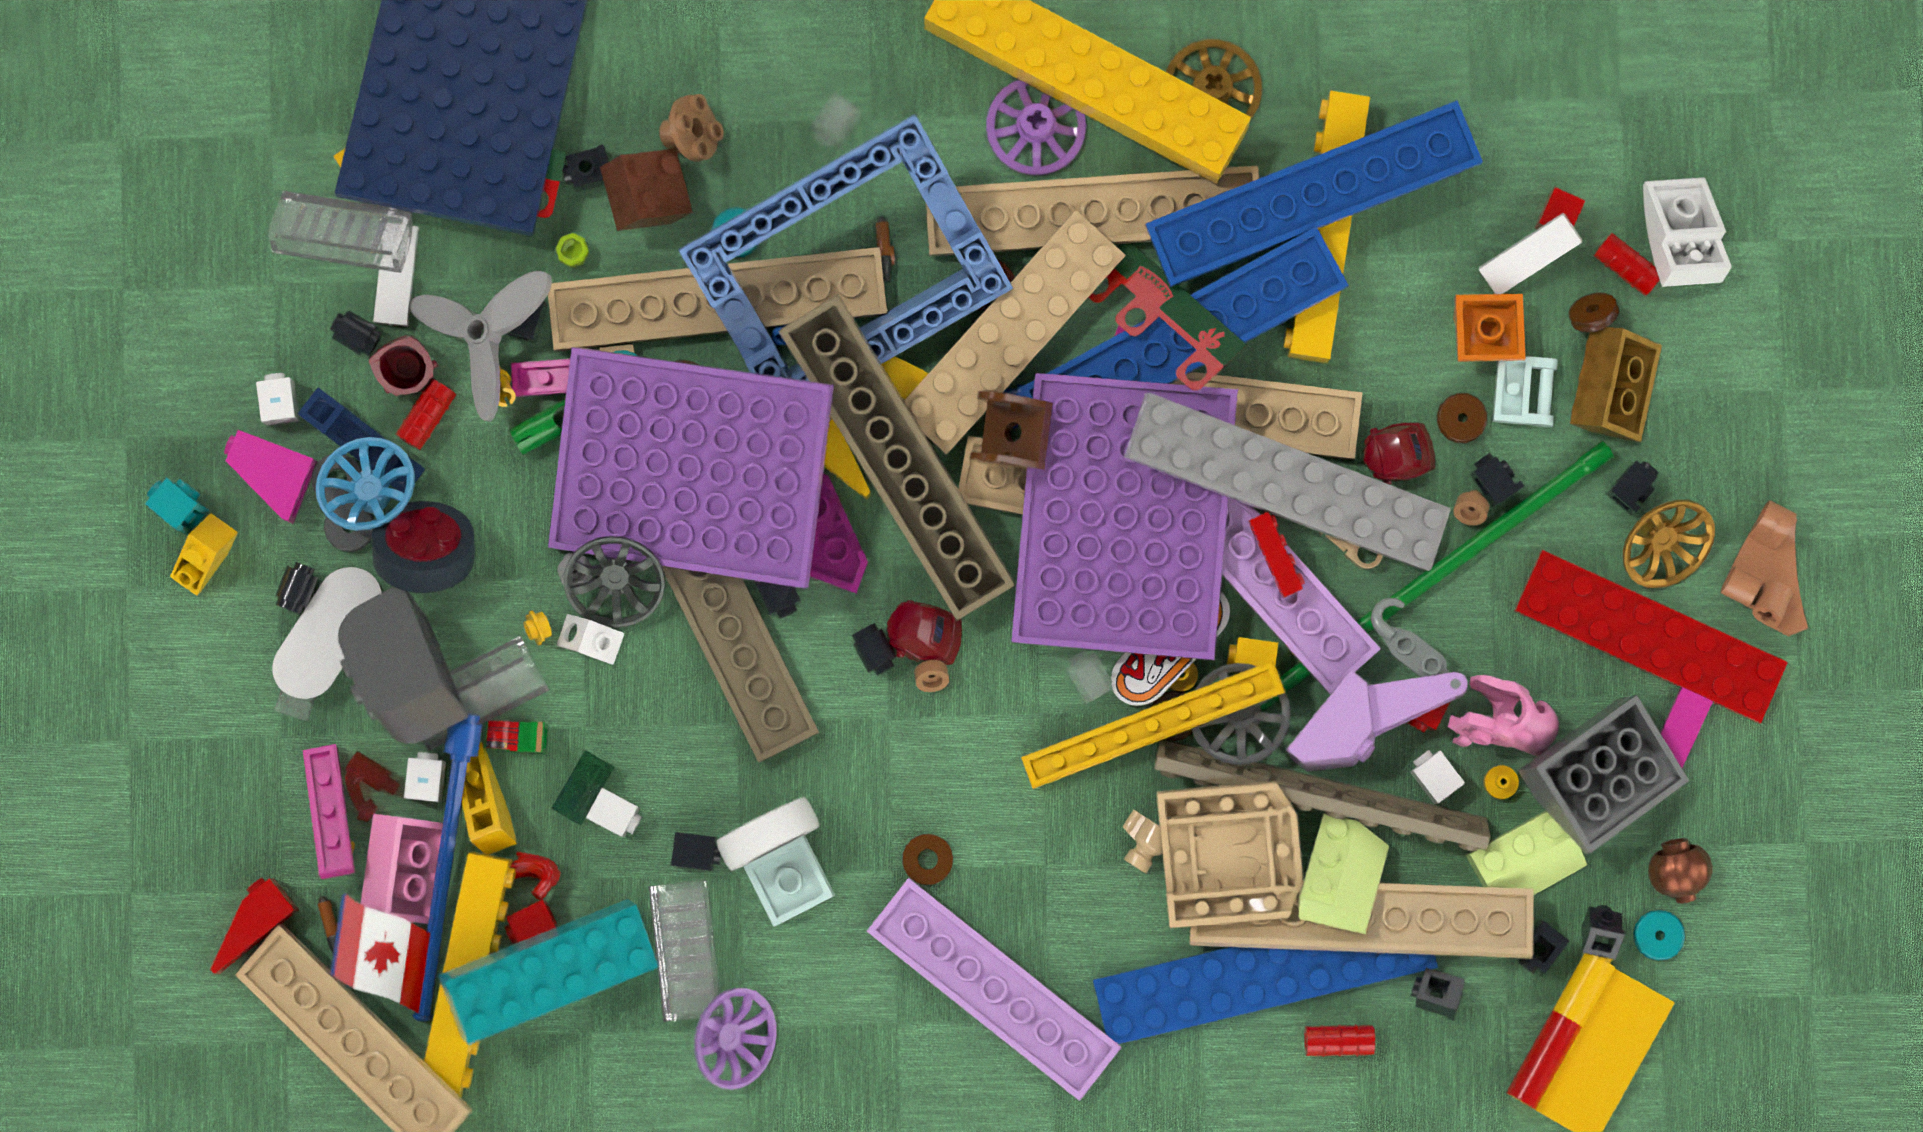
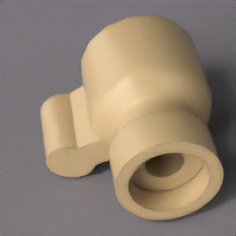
(1148, 840)

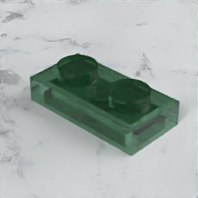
(582, 787)

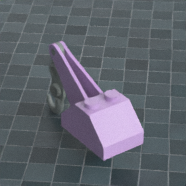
(1358, 713)

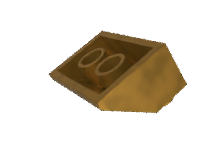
(1616, 383)

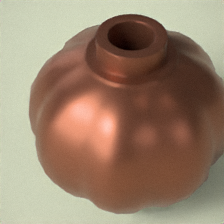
(1680, 870)

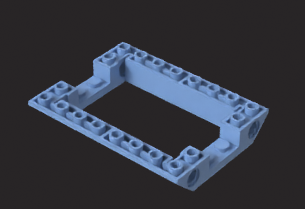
(902, 326)

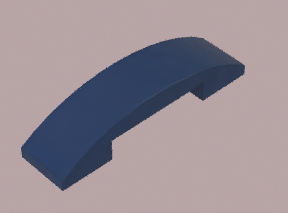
(343, 427)

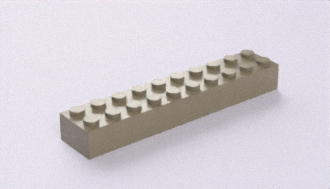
(898, 457)

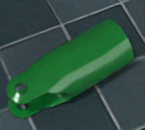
(537, 429)

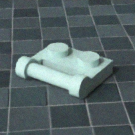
(1513, 391)

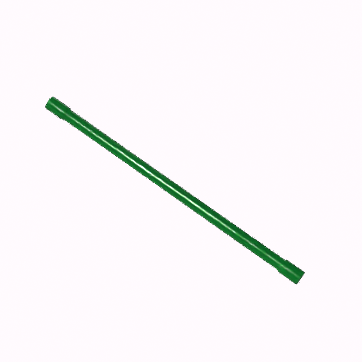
(1584, 465)

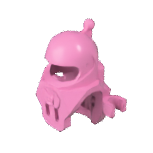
(1528, 733)

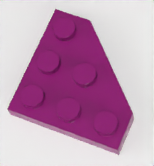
(836, 550)

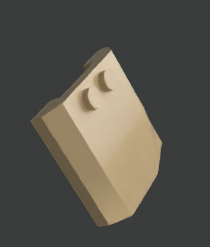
(1229, 853)

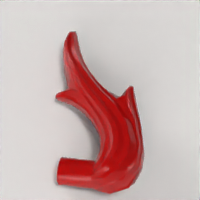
(538, 867)

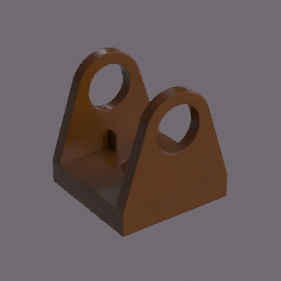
(1002, 415)

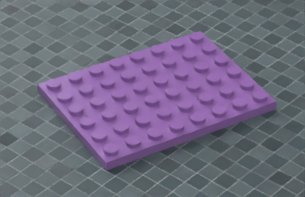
(692, 464)
(1111, 545)

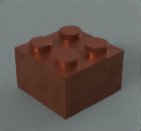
(646, 189)

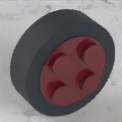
(424, 548)

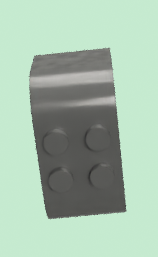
(399, 667)

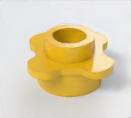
(537, 627)

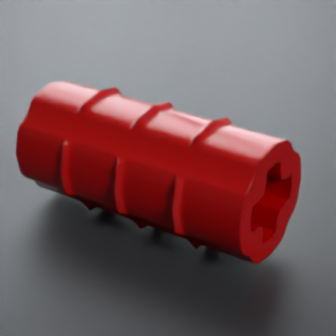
(1628, 264)
(425, 414)
(1339, 1040)

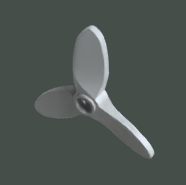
(500, 316)

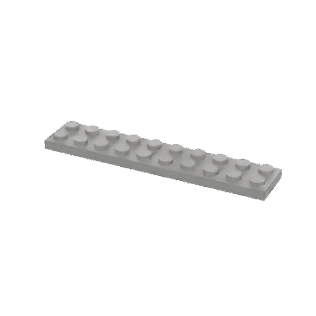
(1287, 482)

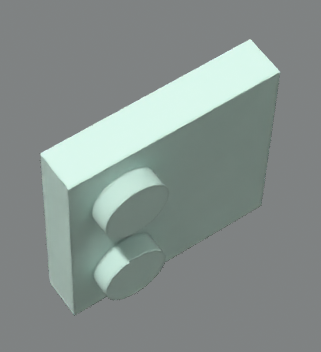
(789, 880)

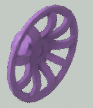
(1035, 125)
(727, 1035)

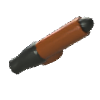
(887, 251)
(329, 921)

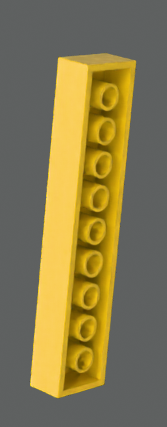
(1095, 79)

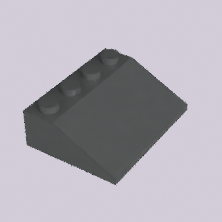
(1605, 773)

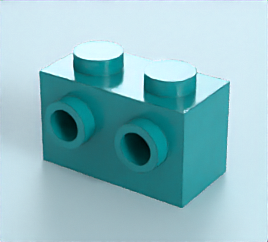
(176, 504)

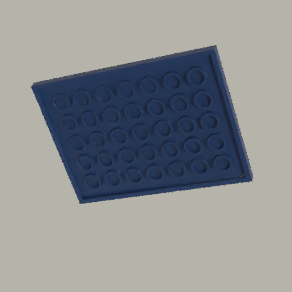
(462, 108)

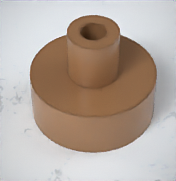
(1471, 508)
(931, 676)

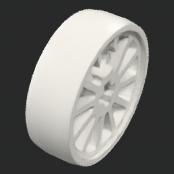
(767, 833)

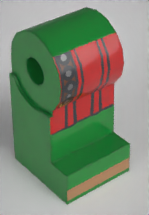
(516, 736)

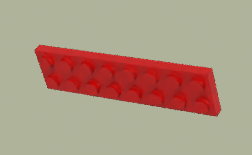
(1650, 636)

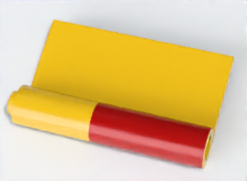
(1590, 1046)

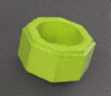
(572, 250)

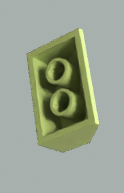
(1528, 856)
(1343, 875)

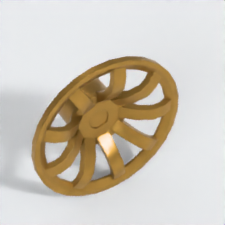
(1215, 79)
(1663, 536)

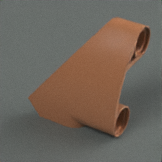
(1766, 572)

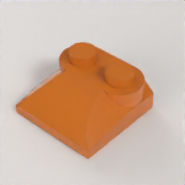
(1489, 327)

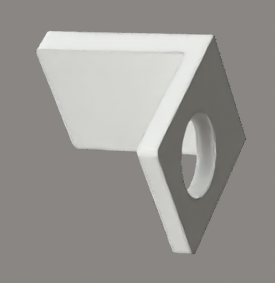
(591, 639)

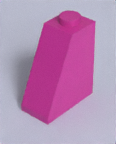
(271, 471)

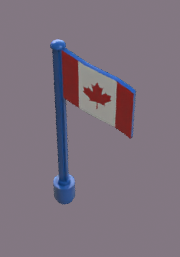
(386, 951)

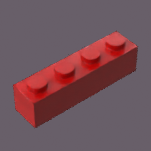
(1273, 549)

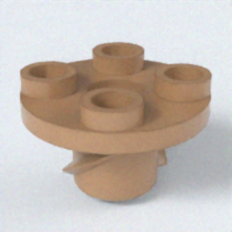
(691, 128)

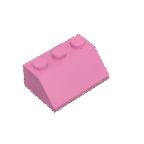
(401, 866)

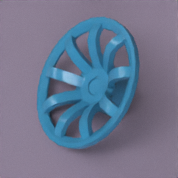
(368, 488)

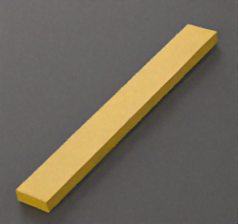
(1153, 724)

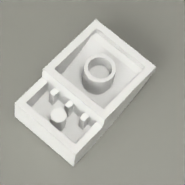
(1685, 232)

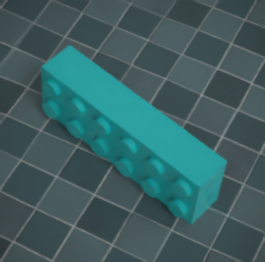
(548, 971)

